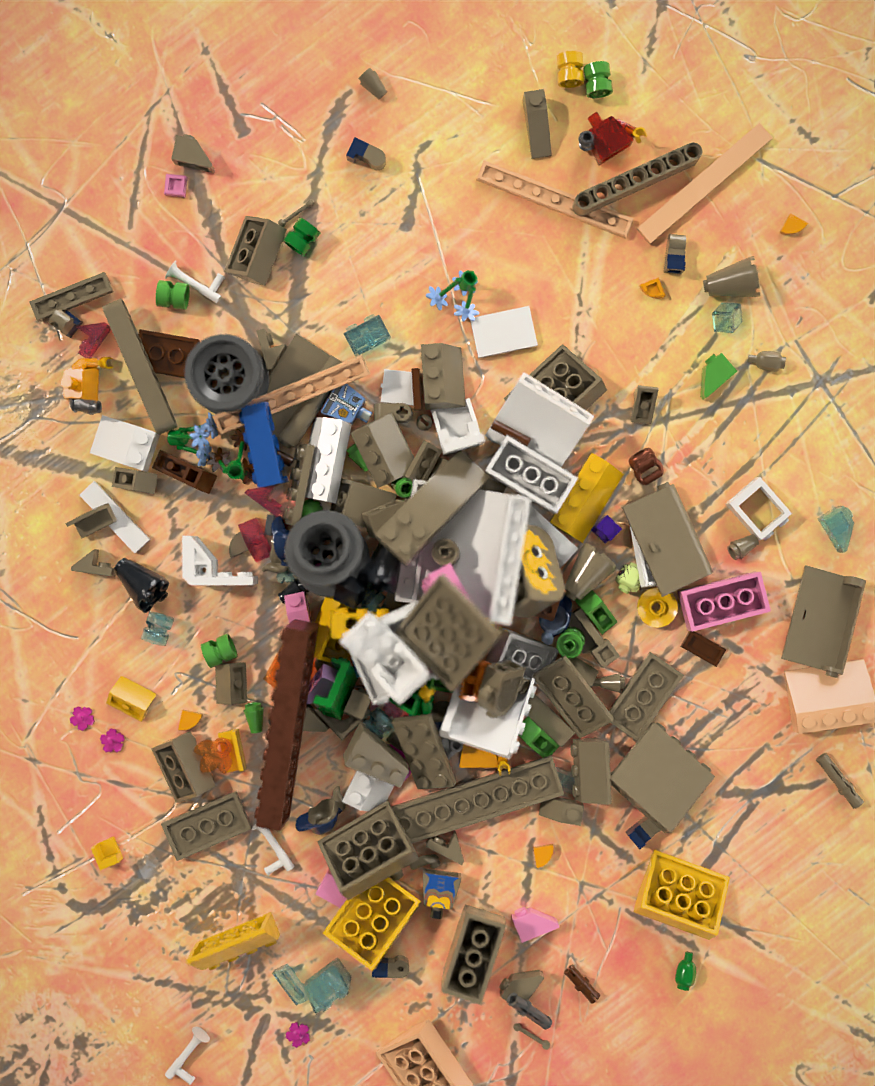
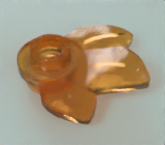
(212, 757)

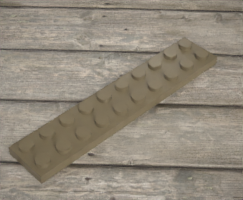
(479, 799)

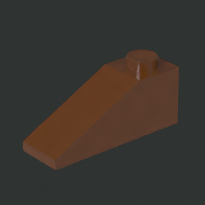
(184, 472)

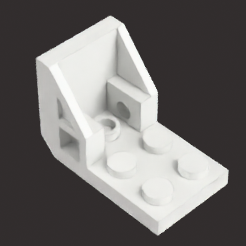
(457, 428)
(197, 556)
(387, 656)

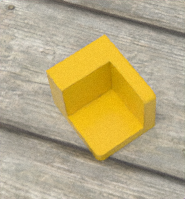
(107, 853)

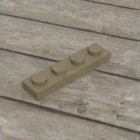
(71, 296)

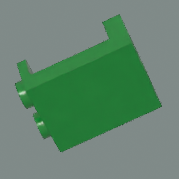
(340, 690)

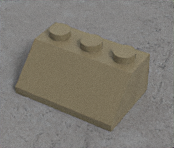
(255, 250)
(442, 376)
(383, 449)
(182, 767)
(591, 771)

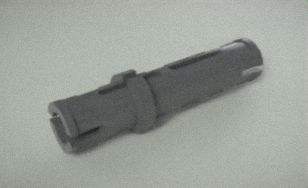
(525, 1008)

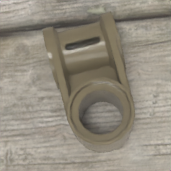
(383, 409)

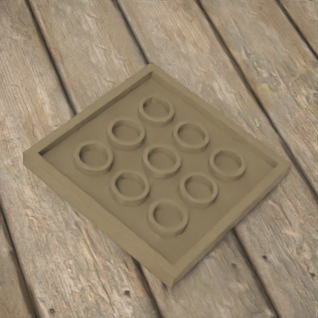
(448, 632)

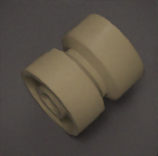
(445, 552)

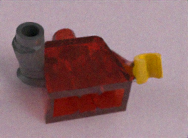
(608, 137)

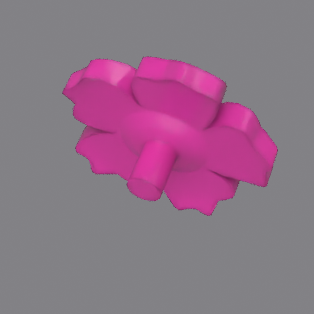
(82, 717)
(112, 741)
(298, 1034)

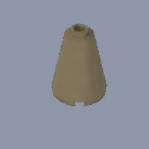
(734, 280)
(588, 572)

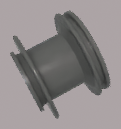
(208, 356)
(311, 534)

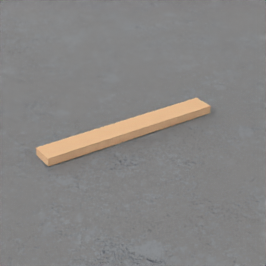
(704, 183)
(552, 198)
(300, 391)

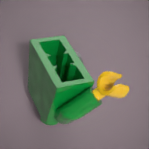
(418, 702)

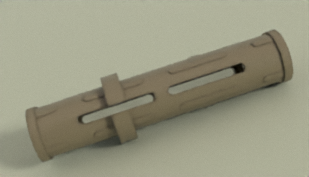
(845, 788)

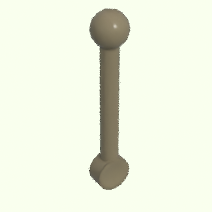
(282, 222)
(545, 1044)

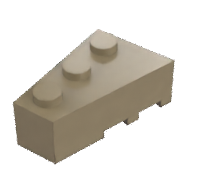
(374, 757)

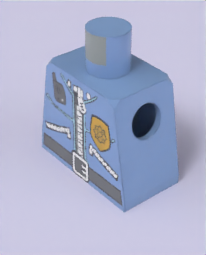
(346, 405)

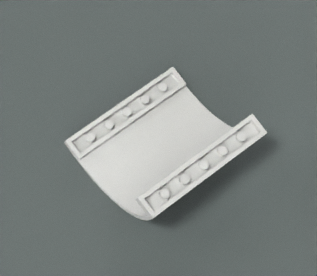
(490, 545)

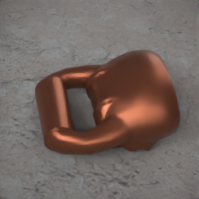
(642, 462)

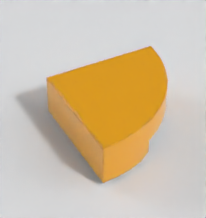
(793, 225)
(653, 288)
(189, 719)
(543, 854)

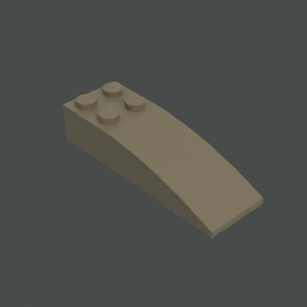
(431, 508)

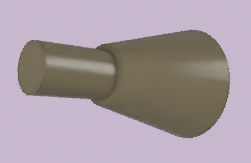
(611, 682)

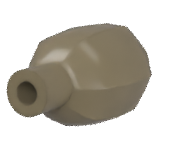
(768, 360)

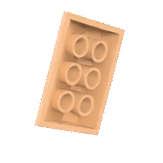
(829, 702)
(422, 1059)

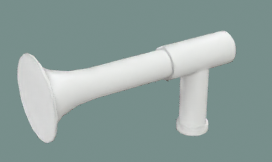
(209, 292)
(283, 858)
(175, 1069)

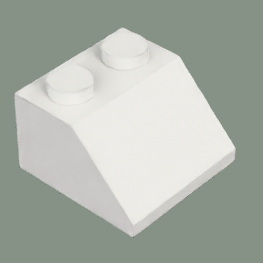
(366, 792)

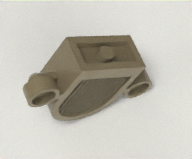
(501, 687)

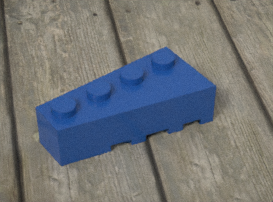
(262, 445)

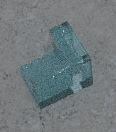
(727, 317)

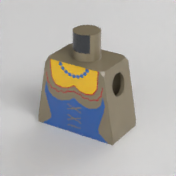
(440, 890)

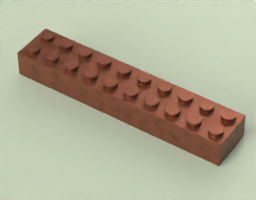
(286, 724)

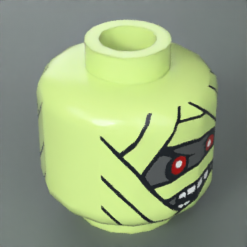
(628, 578)

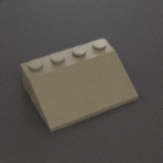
(569, 378)
(367, 850)

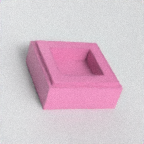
(175, 185)

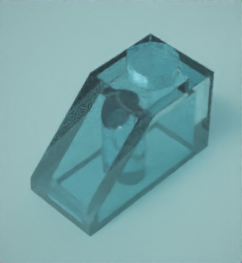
(838, 526)

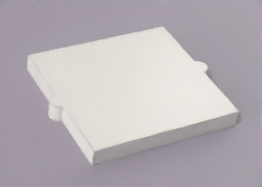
(397, 387)

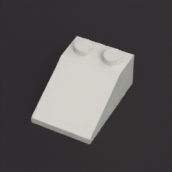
(125, 443)
(523, 651)

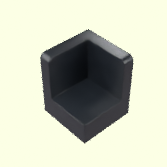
(350, 592)

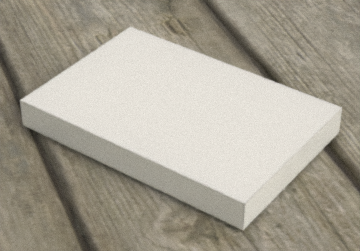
(503, 332)

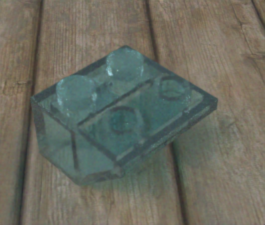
(327, 985)

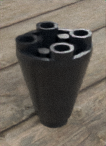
(381, 571)
(141, 584)

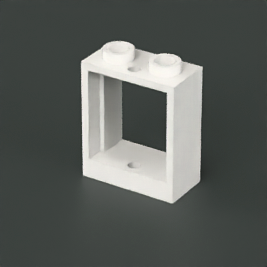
(747, 491)

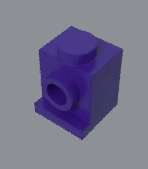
(606, 529)

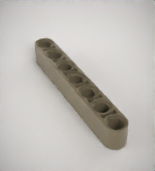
(644, 172)
(139, 366)

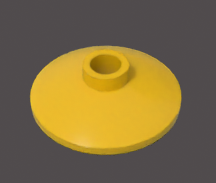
(661, 617)

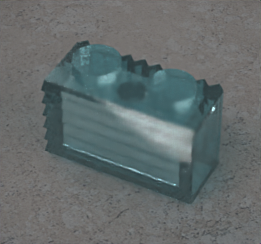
(366, 335)

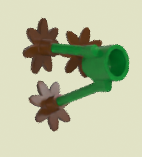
(235, 468)

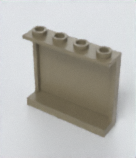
(661, 778)

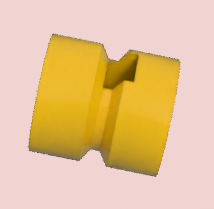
(570, 69)

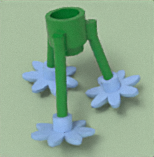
(464, 282)
(180, 438)

